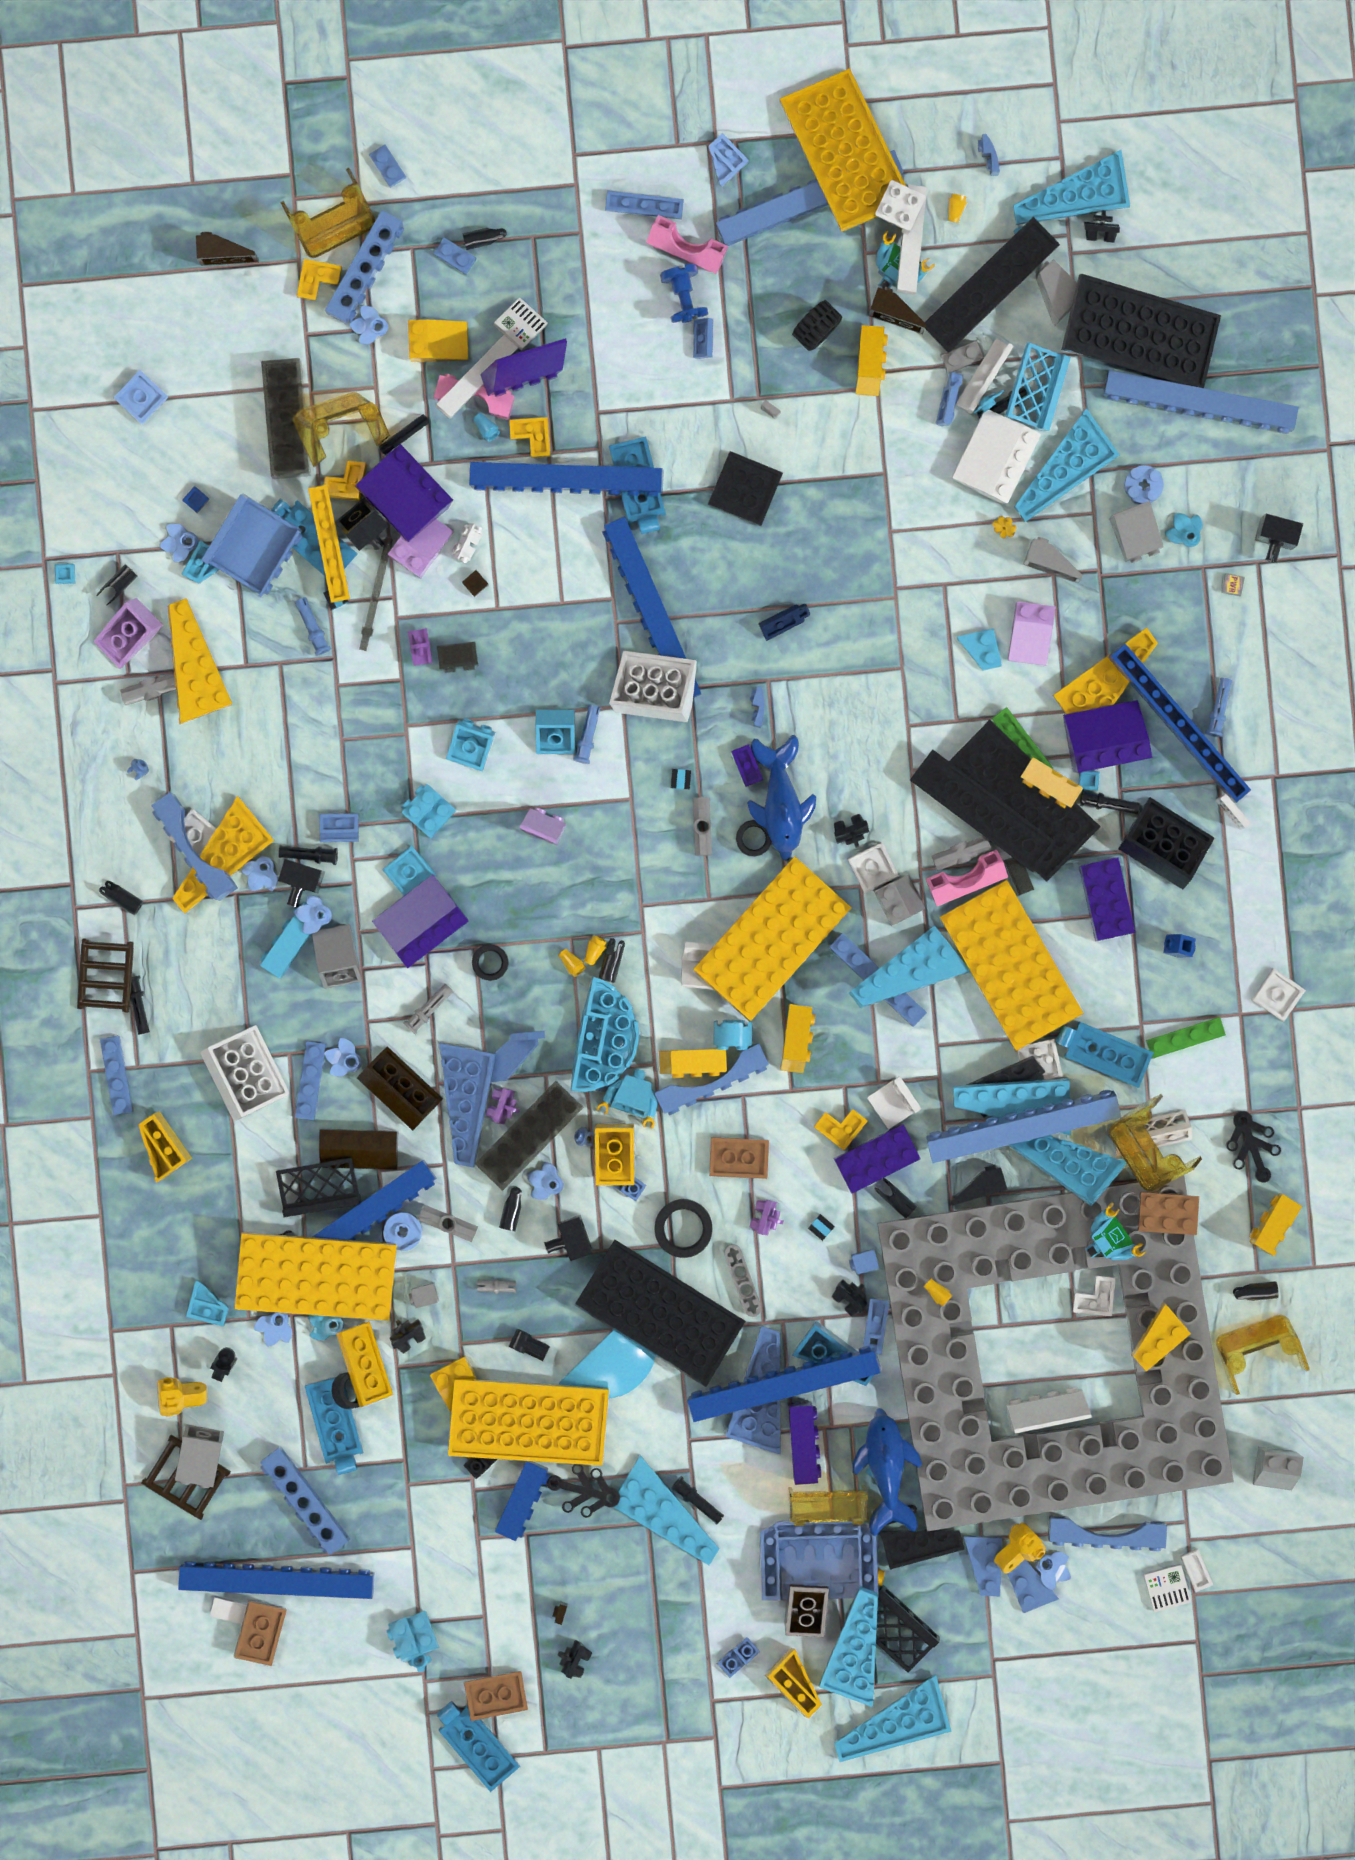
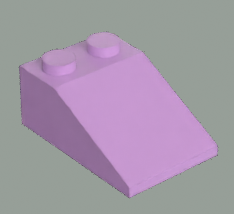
(422, 549)
(128, 632)
(1031, 633)
(543, 826)

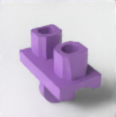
(420, 647)
(505, 1106)
(769, 1217)

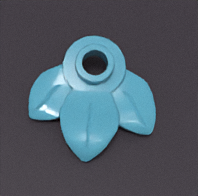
(988, 402)
(1183, 527)
(322, 1326)

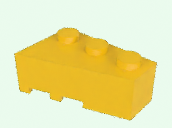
(870, 360)
(1051, 783)
(797, 1038)
(693, 1062)
(163, 1146)
(1275, 1223)
(1160, 1338)
(792, 1681)

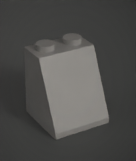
(1056, 289)
(1137, 532)
(899, 900)
(336, 956)
(199, 1456)
(1277, 1468)

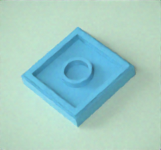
(408, 870)

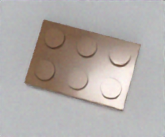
(739, 1158)
(1168, 1213)
(260, 1633)
(495, 1695)

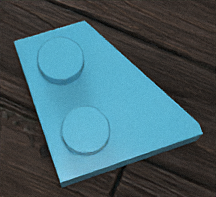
(197, 569)
(982, 648)
(206, 1306)

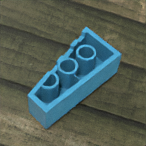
(821, 1343)

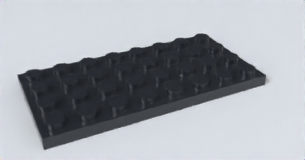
(1141, 332)
(998, 766)
(660, 1313)

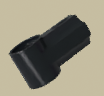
(525, 1343)

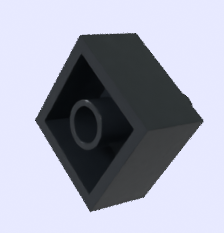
(362, 525)
(1279, 534)
(301, 879)
(572, 1238)

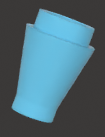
(486, 427)

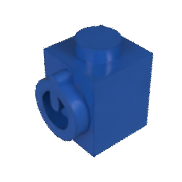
(1179, 945)

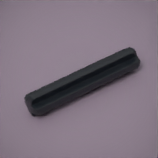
(404, 434)

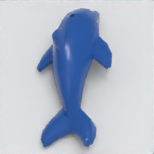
(782, 812)
(886, 1454)

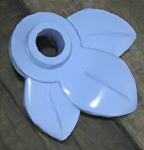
(366, 325)
(176, 542)
(260, 877)
(310, 914)
(340, 1058)
(542, 1181)
(273, 1330)
(1055, 1571)

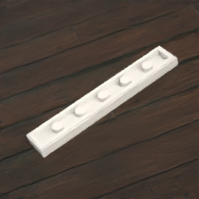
(911, 250)
(472, 381)

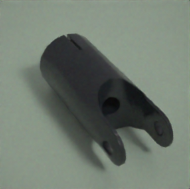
(482, 237)
(119, 581)
(121, 897)
(611, 961)
(897, 1200)
(511, 1210)
(1257, 1291)

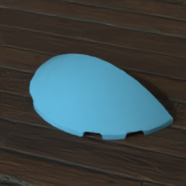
(605, 1038)
(613, 1365)

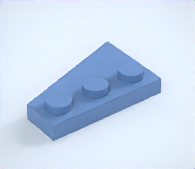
(982, 1554)
(1029, 1588)

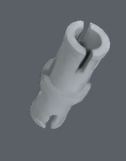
(496, 1286)

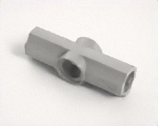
(148, 689)
(701, 812)
(961, 853)
(460, 1228)

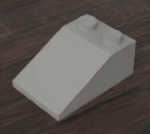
(1048, 559)

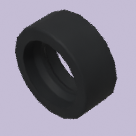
(739, 839)
(475, 962)
(338, 1392)

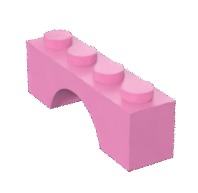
(666, 237)
(498, 406)
(986, 872)

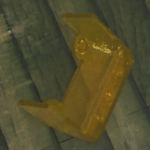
(334, 225)
(313, 425)
(1141, 1152)
(1254, 1337)
(828, 1506)

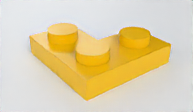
(312, 274)
(534, 429)
(345, 487)
(842, 1133)

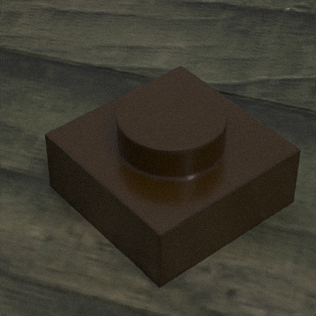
(475, 583)
(559, 1612)

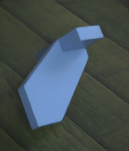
(514, 1053)

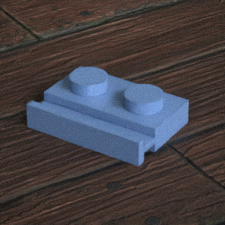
(339, 827)

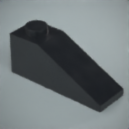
(983, 1184)

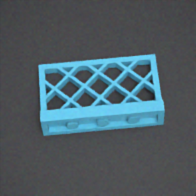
(1052, 388)

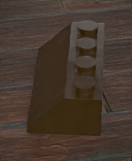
(399, 1088)
(367, 1148)

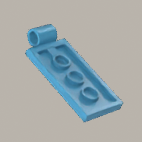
(637, 454)
(309, 544)
(1112, 1055)
(333, 1419)
(481, 1751)

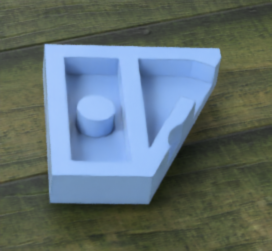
(726, 159)

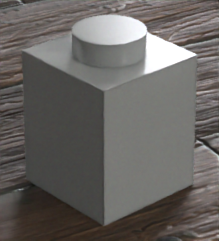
(424, 1295)

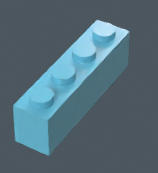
(286, 946)

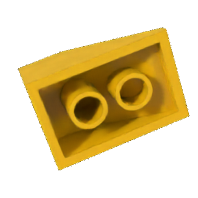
(437, 340)
(614, 1154)
(444, 1378)

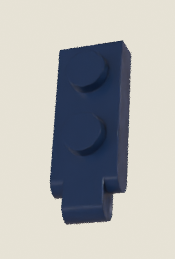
(784, 621)

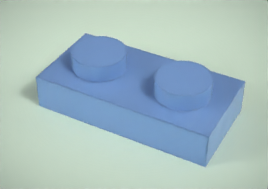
(387, 166)
(455, 256)
(703, 338)

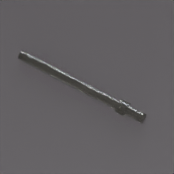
(367, 630)

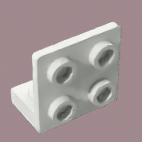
(900, 206)
(691, 956)
(894, 1102)

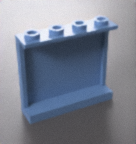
(253, 545)

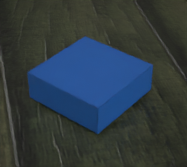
(195, 499)

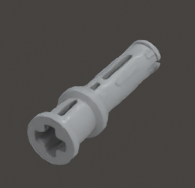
(421, 1015)

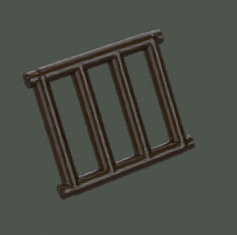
(126, 967)
(165, 1492)

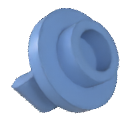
(140, 767)
(581, 1136)

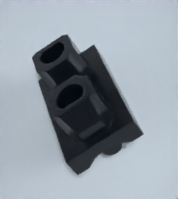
(1093, 227)
(852, 833)
(852, 1294)
(405, 1332)
(223, 1363)
(571, 1658)

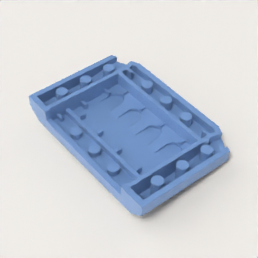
(818, 1555)

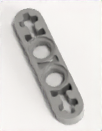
(739, 1281)

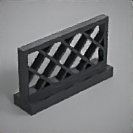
(318, 1204)
(910, 1620)

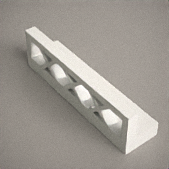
(984, 376)
(1171, 1133)

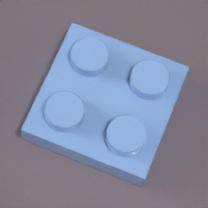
(141, 397)

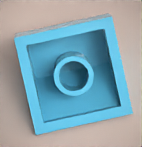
(555, 731)

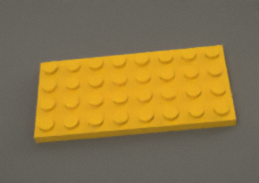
(842, 147)
(772, 938)
(1011, 965)
(315, 1276)
(528, 1421)

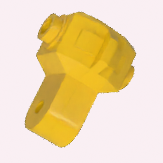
(175, 1395)
(1023, 1546)

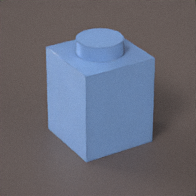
(864, 1261)

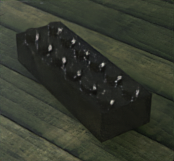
(283, 398)
(529, 1135)

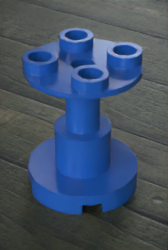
(682, 287)

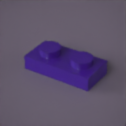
(747, 765)

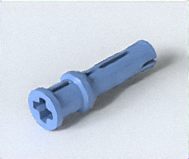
(315, 634)
(1220, 718)
(585, 744)

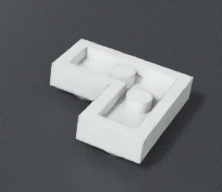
(1046, 1055)
(1101, 1302)

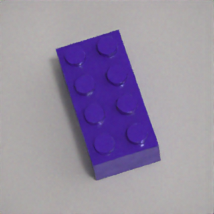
(1106, 899)
(877, 1158)
(803, 1446)

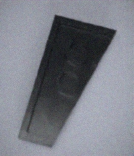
(1024, 1070)
(913, 1547)

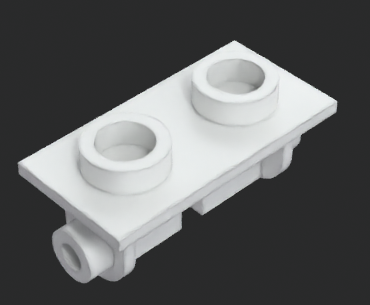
(462, 548)

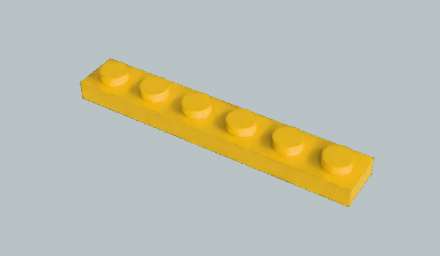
(329, 543)

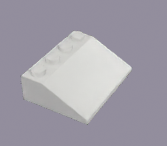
(996, 456)
(654, 686)
(244, 1073)
(1047, 1410)

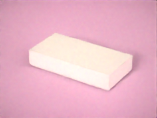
(1196, 1570)
(228, 1610)

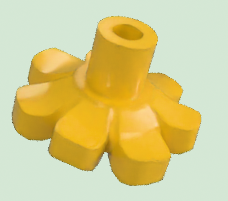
(1004, 527)

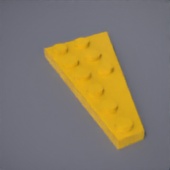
(195, 672)
(1102, 682)
(229, 849)

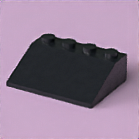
(1166, 843)

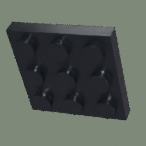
(745, 488)

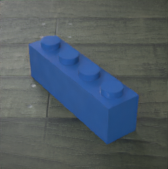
(521, 1500)

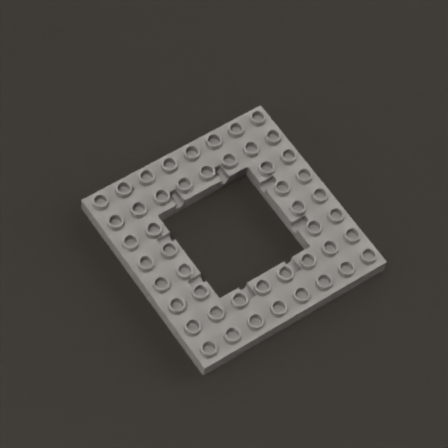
(981, 1479)

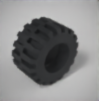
(817, 325)

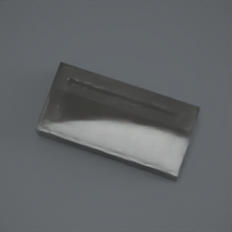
(1018, 876)

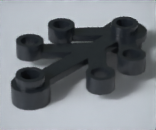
(1251, 1143)
(586, 1492)

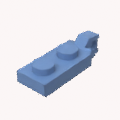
(949, 399)

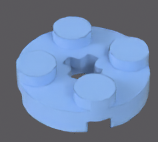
(1137, 476)
(407, 1221)

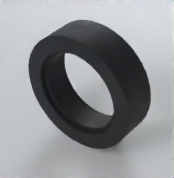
(683, 1252)

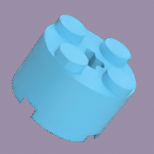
(732, 1034)

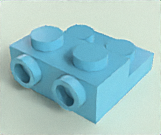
(470, 744)
(428, 810)
(412, 1636)

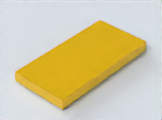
(364, 1364)

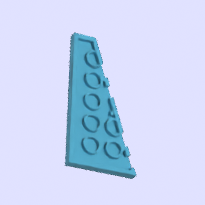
(1084, 192)
(1074, 460)
(917, 966)
(1011, 1097)
(1072, 1165)
(657, 1508)
(852, 1662)
(907, 1720)

